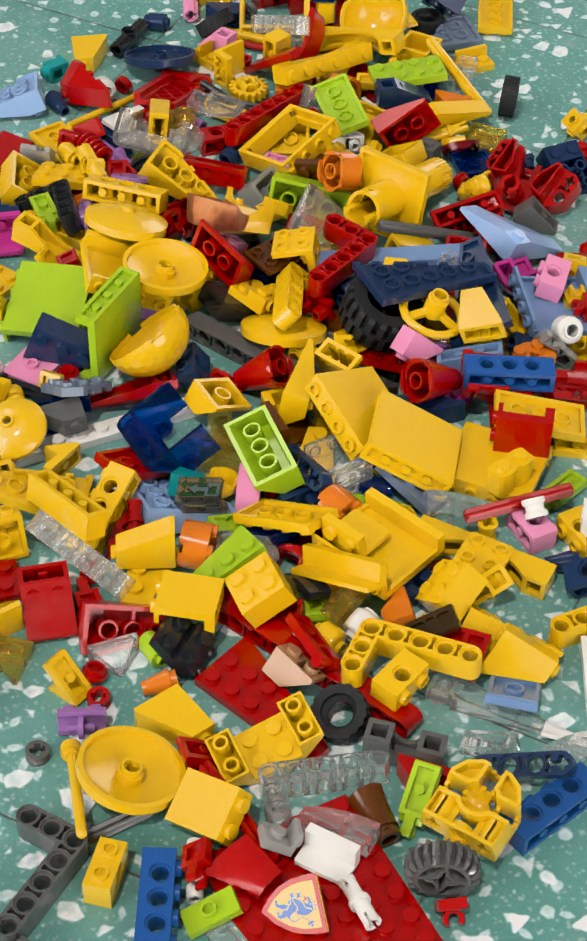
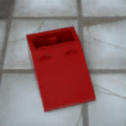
(47, 601)

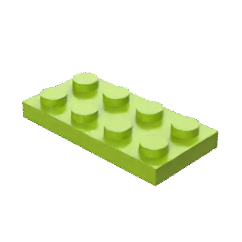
(413, 71)
(340, 101)

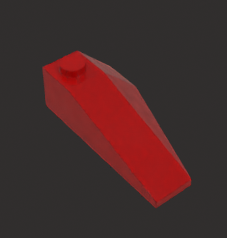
(81, 88)
(111, 619)

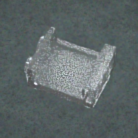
(333, 458)

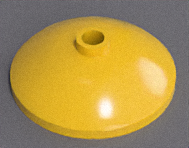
(24, 431)

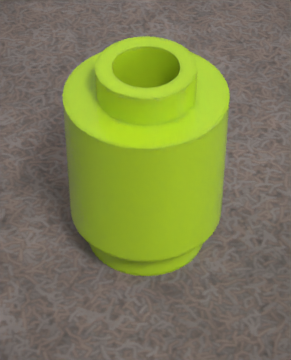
(149, 653)

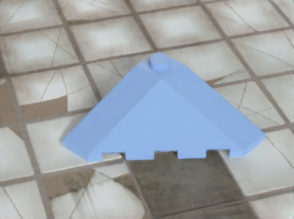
(23, 98)
(508, 237)
(158, 504)

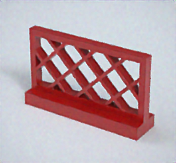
(165, 88)
(218, 172)

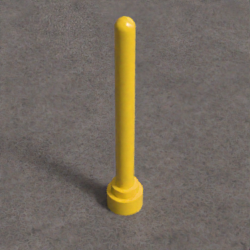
(69, 751)

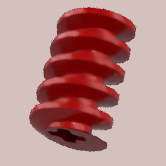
(98, 146)

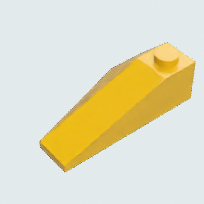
(170, 171)
(295, 399)
(489, 623)

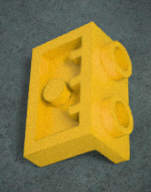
(479, 51)

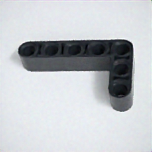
(64, 200)

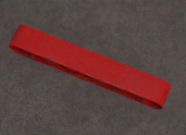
(253, 120)

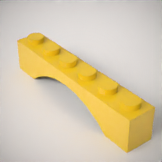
(383, 40)
(308, 68)
(35, 234)
(530, 574)

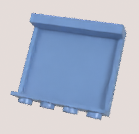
(538, 312)

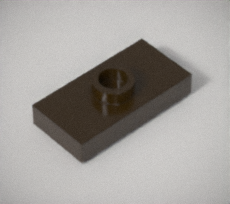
(439, 622)

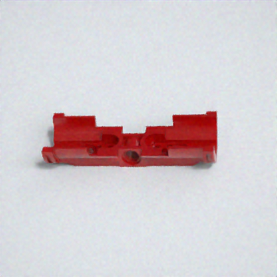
(566, 387)

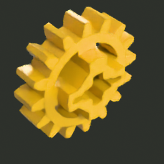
(248, 88)

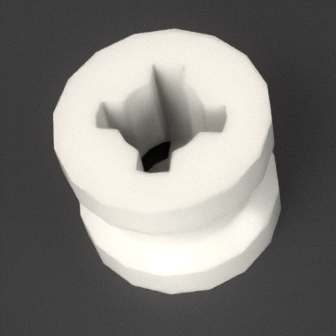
(534, 507)

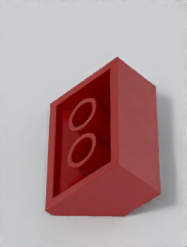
(221, 255)

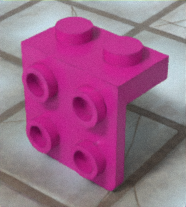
(7, 246)

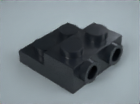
(183, 645)

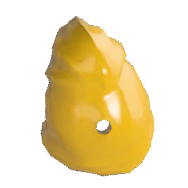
(475, 186)

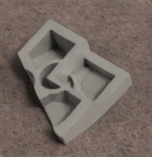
(38, 153)
(565, 355)

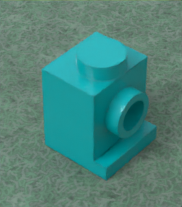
(54, 69)

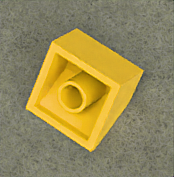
(214, 396)

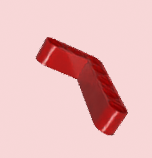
(355, 245)

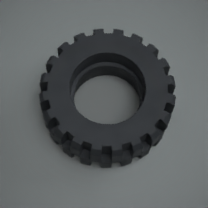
(368, 324)

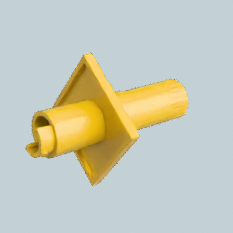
(394, 189)

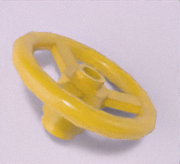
(434, 310)

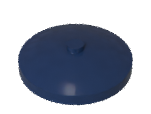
(159, 56)

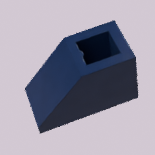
(214, 7)

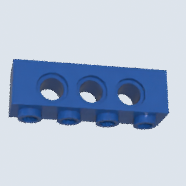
(518, 372)
(567, 801)
(155, 865)

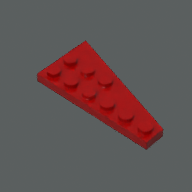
(244, 688)

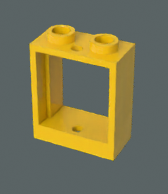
(409, 152)

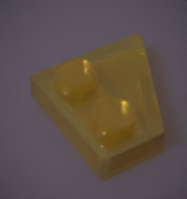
(14, 656)

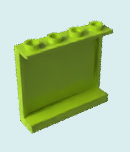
(47, 289)
(110, 317)

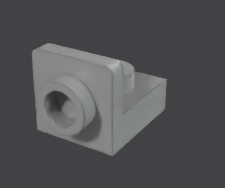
(279, 839)

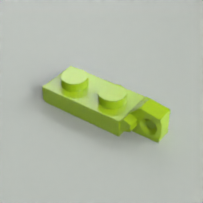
(45, 209)
(570, 476)
(418, 791)

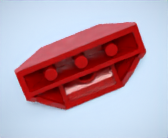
(452, 218)

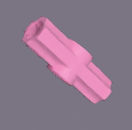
(190, 10)

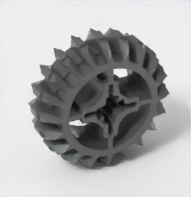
(442, 868)

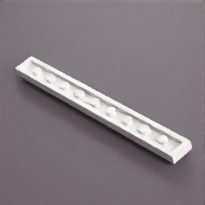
(98, 434)

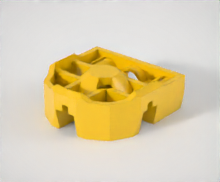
(491, 829)

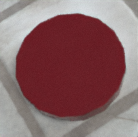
(460, 146)

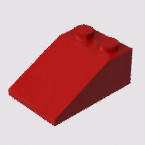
(405, 122)

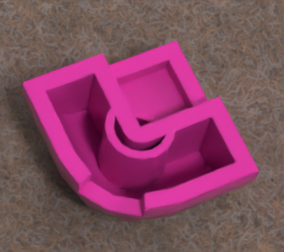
(505, 267)

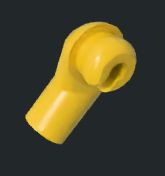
(444, 141)

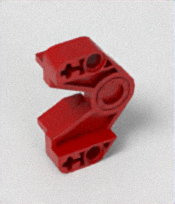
(547, 186)

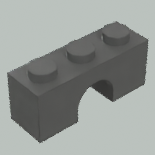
(383, 736)

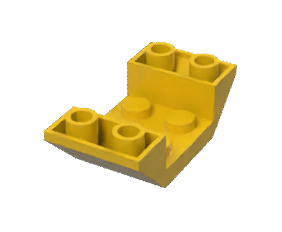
(279, 738)

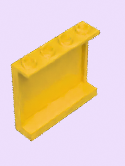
(102, 258)
(345, 404)
(412, 443)
(474, 461)
(407, 549)

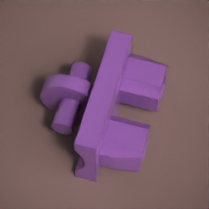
(81, 720)

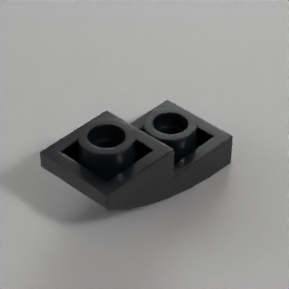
(311, 588)

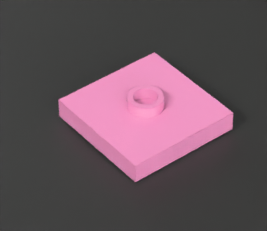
(28, 368)

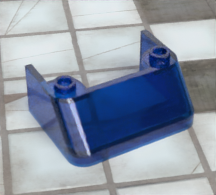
(150, 423)

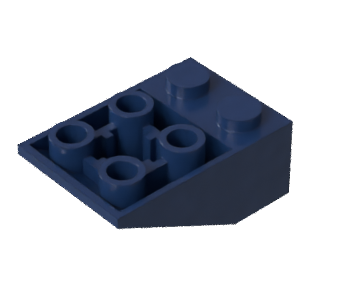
(569, 156)

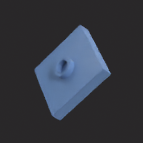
(513, 693)

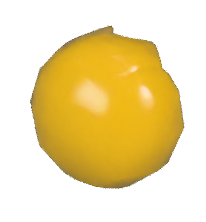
(229, 477)

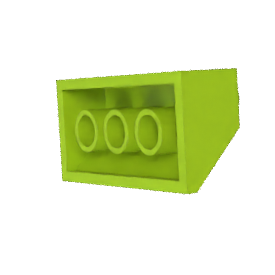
(290, 188)
(264, 452)

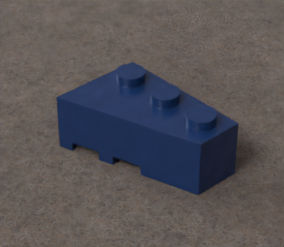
(58, 343)

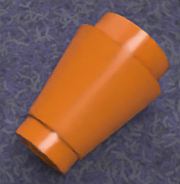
(159, 682)

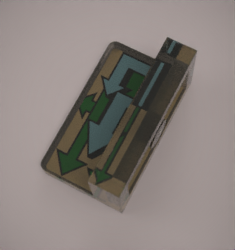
(200, 495)

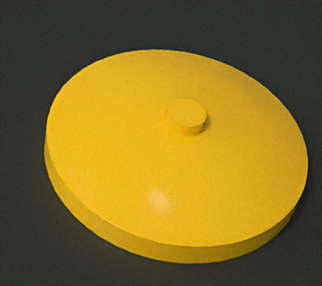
(125, 221)
(167, 266)
(264, 331)
(129, 770)

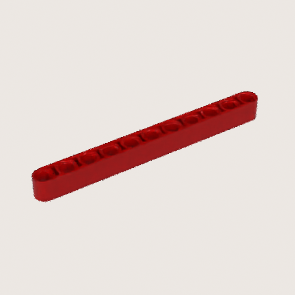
(276, 633)

